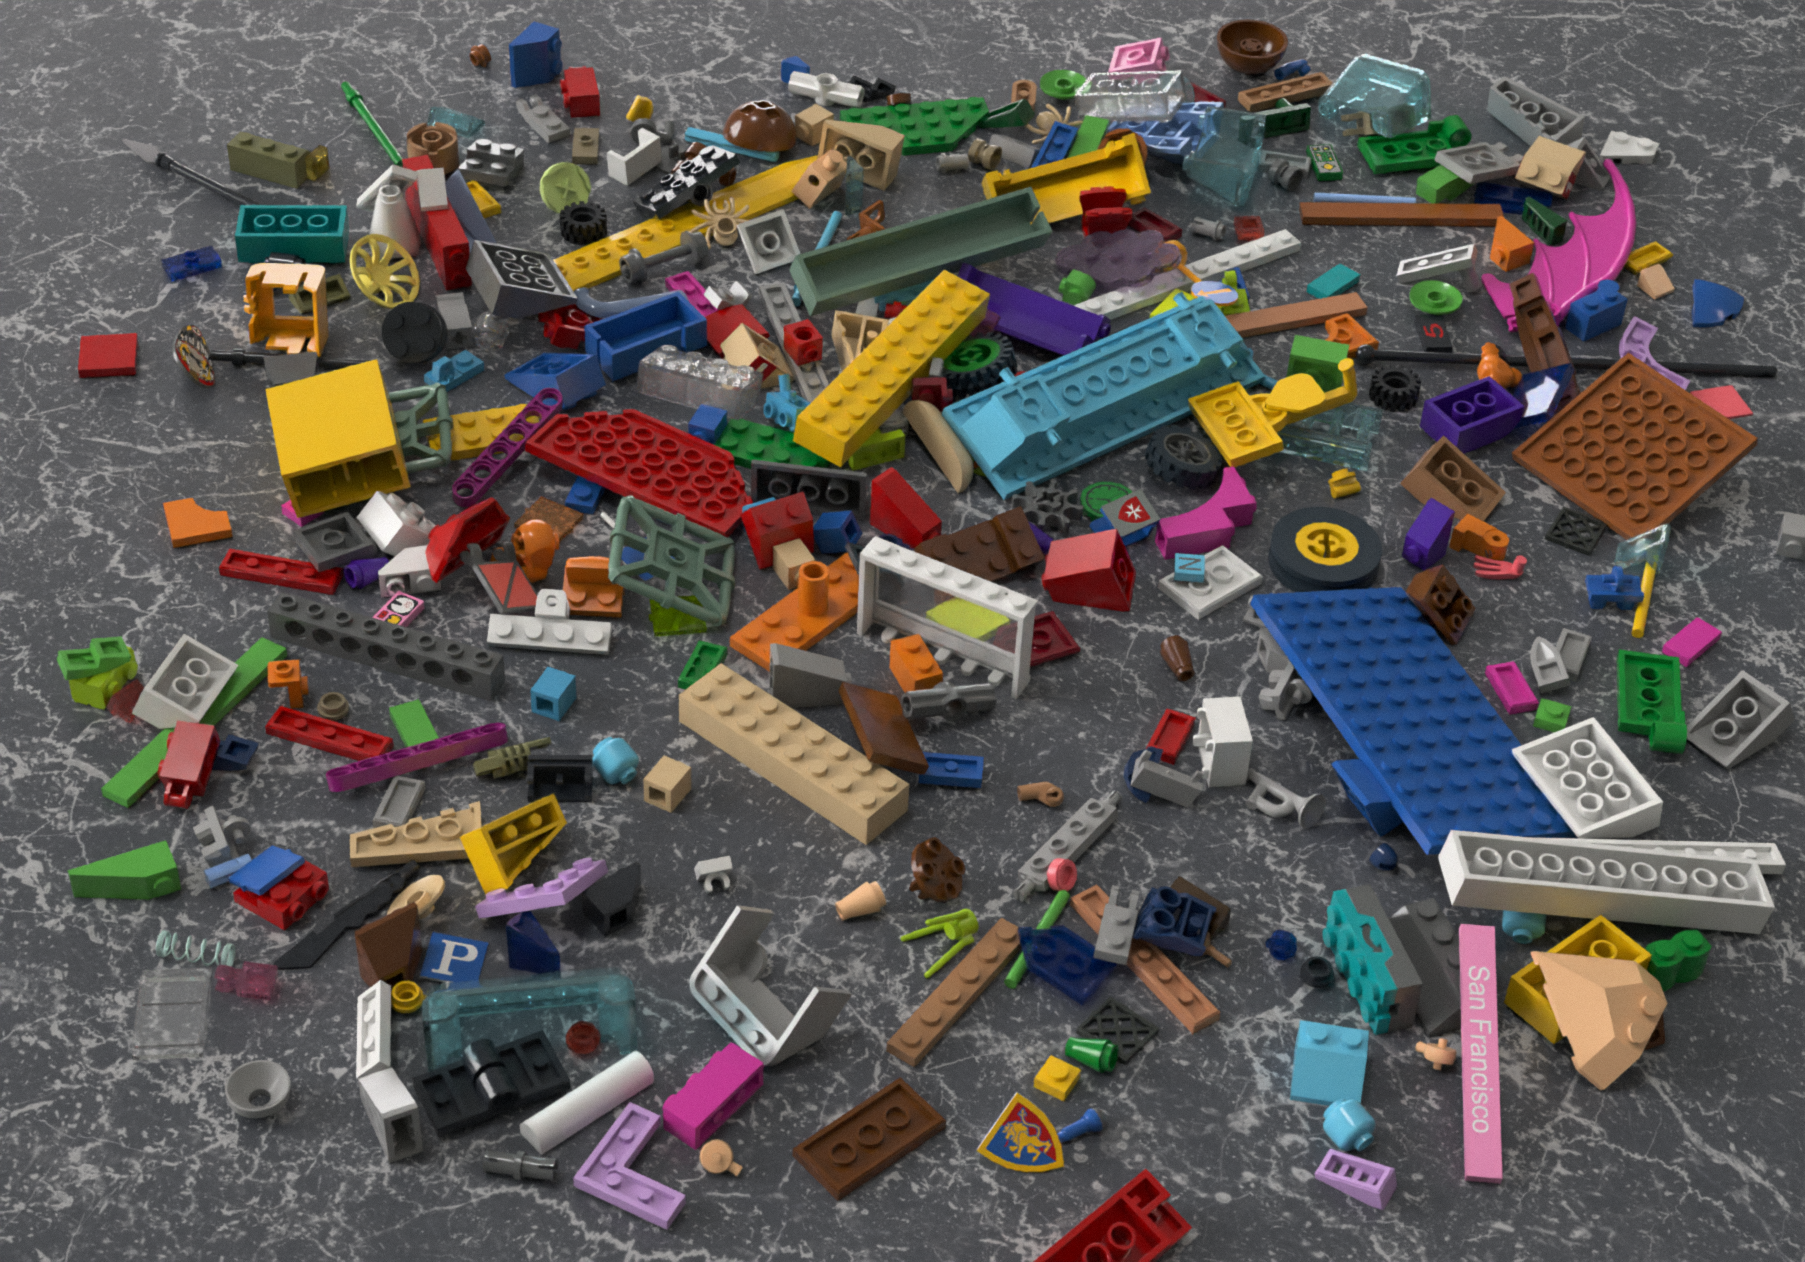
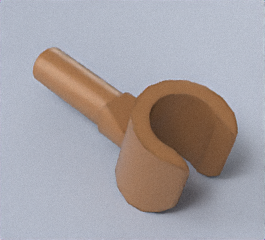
(1211, 951)

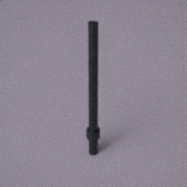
(240, 357)

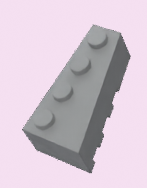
(1533, 114)

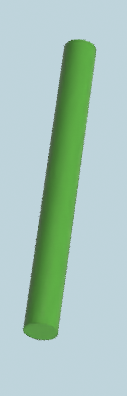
(1048, 920)

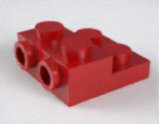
(566, 325)
(289, 897)

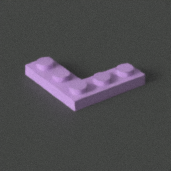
(553, 893)
(608, 1176)

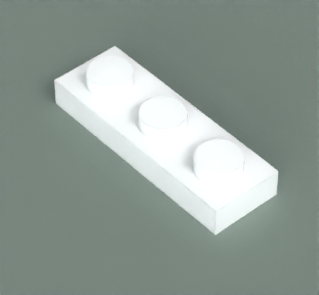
(373, 1030)

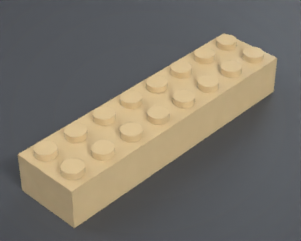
(794, 753)

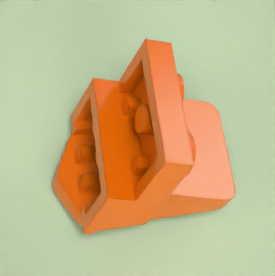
(590, 589)

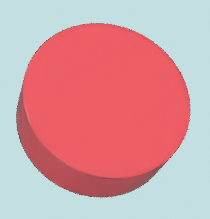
(1062, 874)

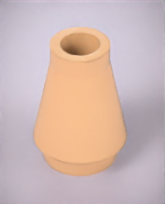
(862, 901)

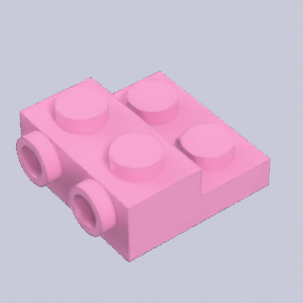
(1140, 57)

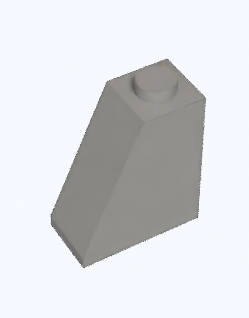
(805, 677)
(391, 1114)

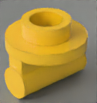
(641, 108)
(1343, 483)

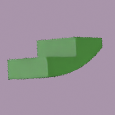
(100, 657)

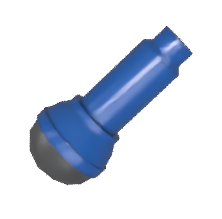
(1092, 1121)

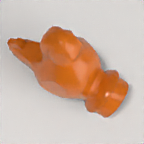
(1496, 368)

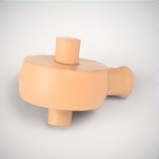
(1437, 1053)
(718, 1157)

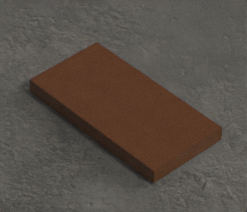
(883, 728)
(868, 1138)

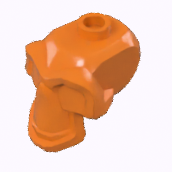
(534, 548)

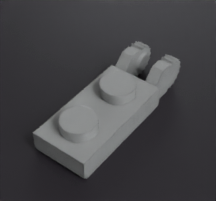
(543, 119)
(1116, 928)

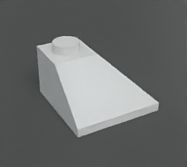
(768, 241)

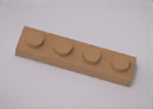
(1292, 90)

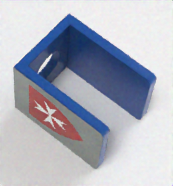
(1130, 515)

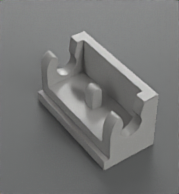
(1165, 781)

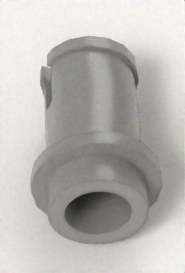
(951, 162)
(1209, 228)

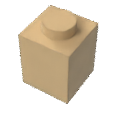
(810, 123)
(788, 559)
(667, 784)

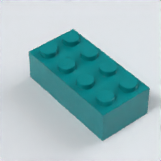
(309, 231)

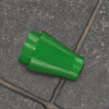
(1094, 1053)

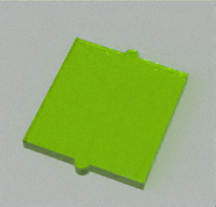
(675, 622)

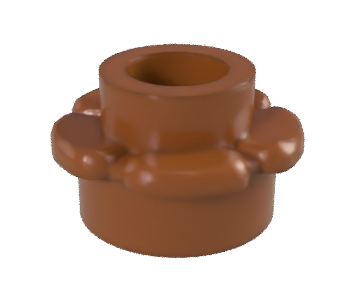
(480, 55)

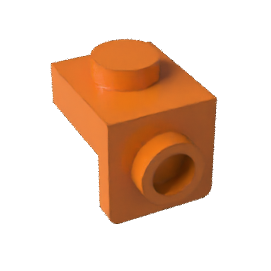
(288, 674)

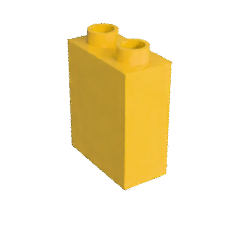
(336, 438)

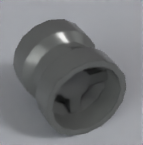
(1287, 175)

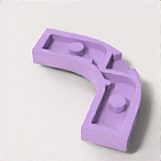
(1637, 341)

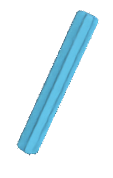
(710, 138)

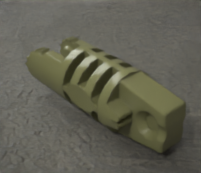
(509, 759)

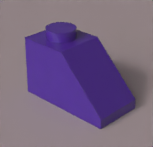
(1429, 535)

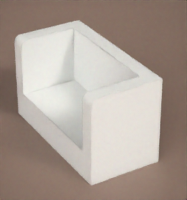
(638, 161)

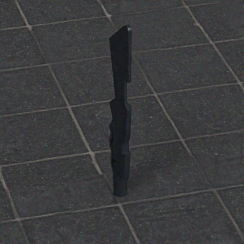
(352, 915)

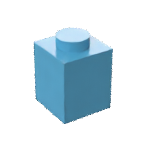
(553, 693)

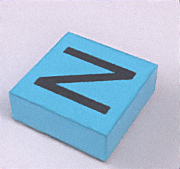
(1189, 567)

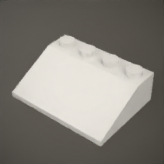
(1591, 782)

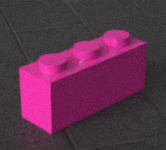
(712, 1095)

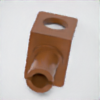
(867, 224)

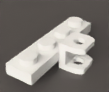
(550, 628)

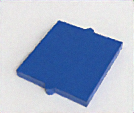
(266, 870)

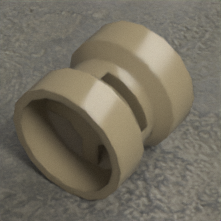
(983, 153)

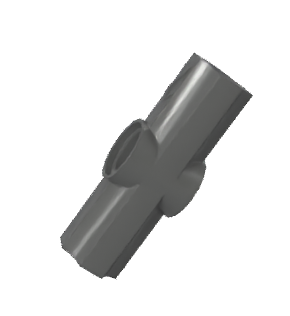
(948, 701)

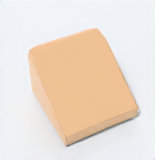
(1655, 282)

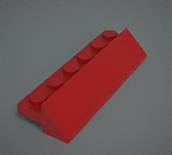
(1128, 1227)

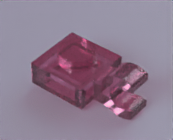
(251, 981)

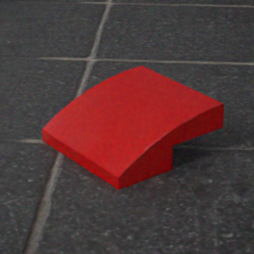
(725, 321)

